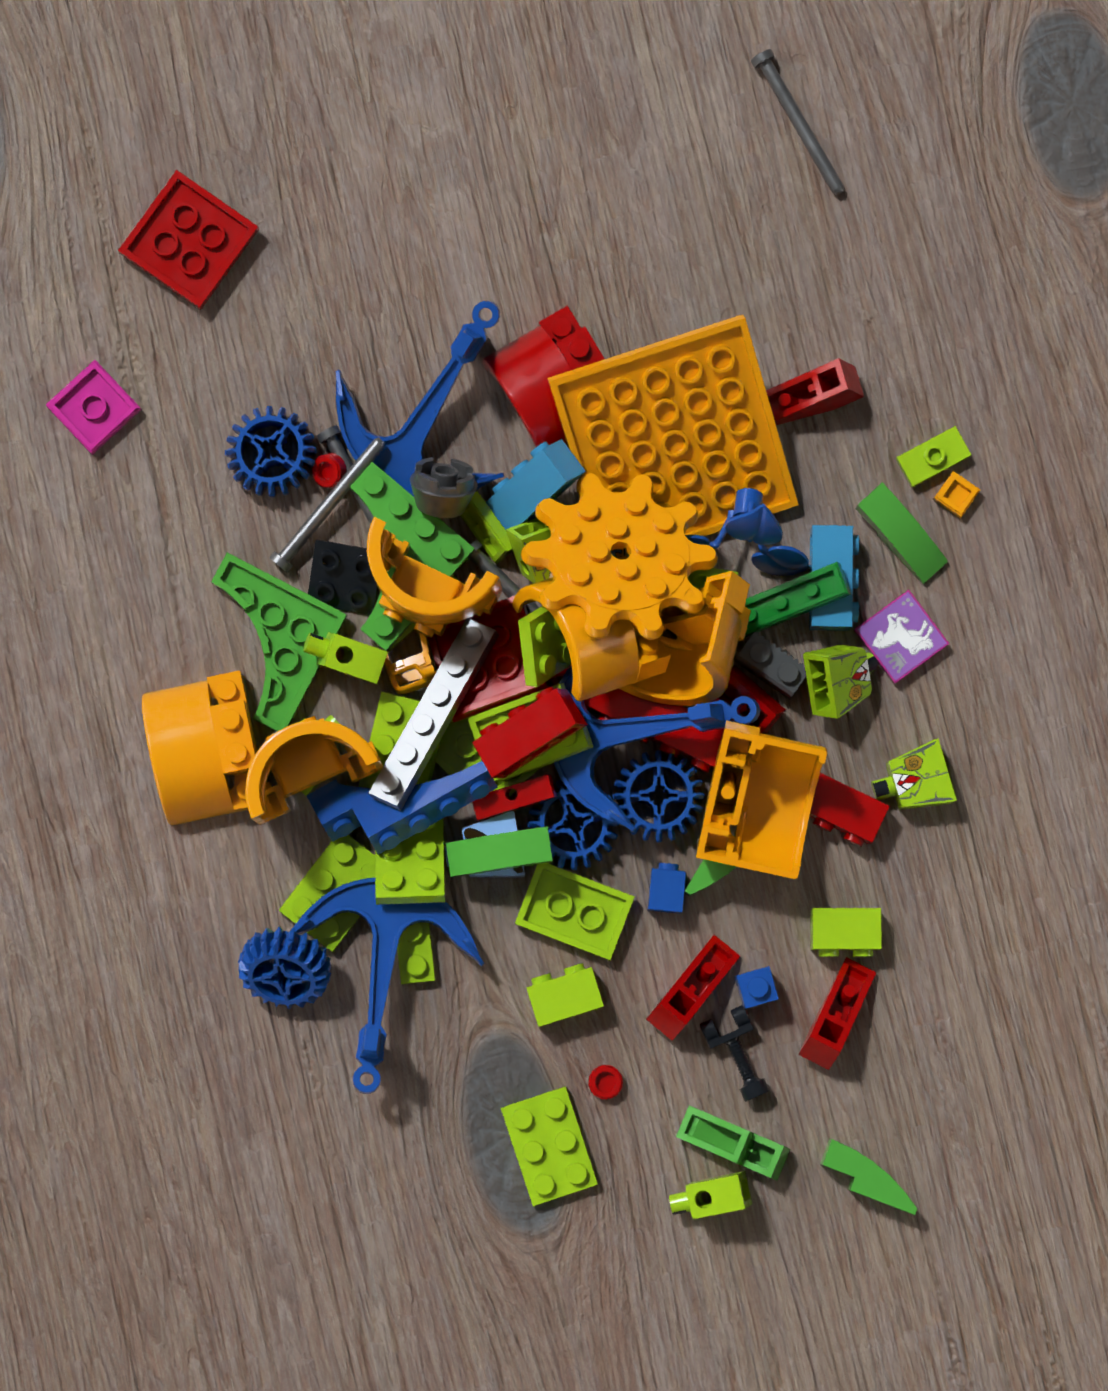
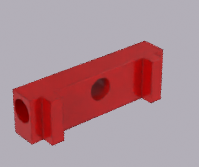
(528, 793)

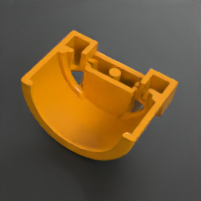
(422, 592)
(703, 648)
(605, 662)
(199, 745)
(302, 758)
(767, 792)

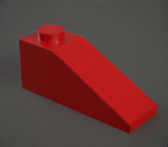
(815, 392)
(693, 987)
(837, 1014)

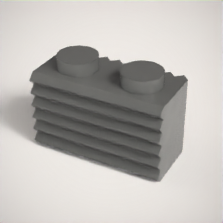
(771, 665)

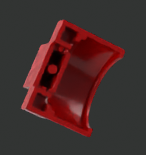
(529, 360)

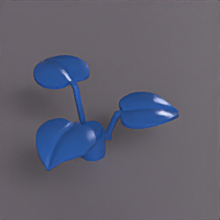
(756, 523)

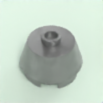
(443, 488)

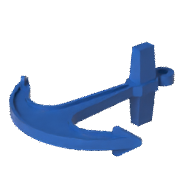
(407, 445)
(578, 769)
(387, 926)

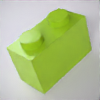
(845, 930)
(565, 995)

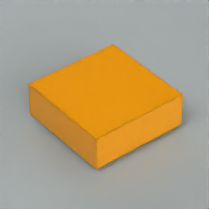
(956, 494)

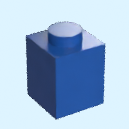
(666, 889)
(756, 987)

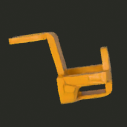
(423, 669)

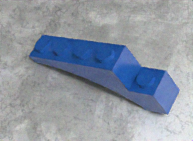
(349, 807)

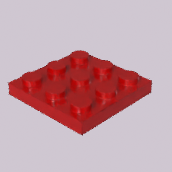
(188, 239)
(502, 672)

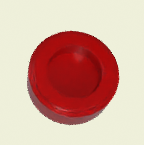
(328, 470)
(605, 1082)

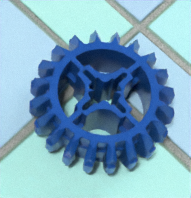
(279, 439)
(681, 796)
(582, 850)
(284, 967)

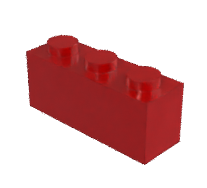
(529, 732)

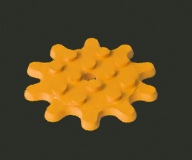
(614, 587)

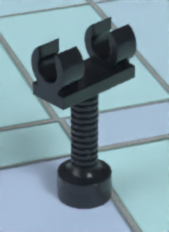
(752, 1085)

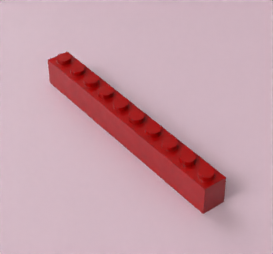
(833, 802)

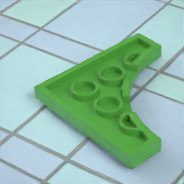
(429, 538)
(283, 622)

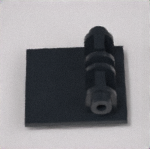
(342, 577)

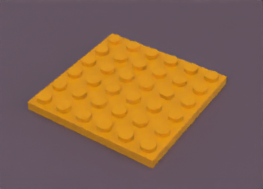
(685, 417)

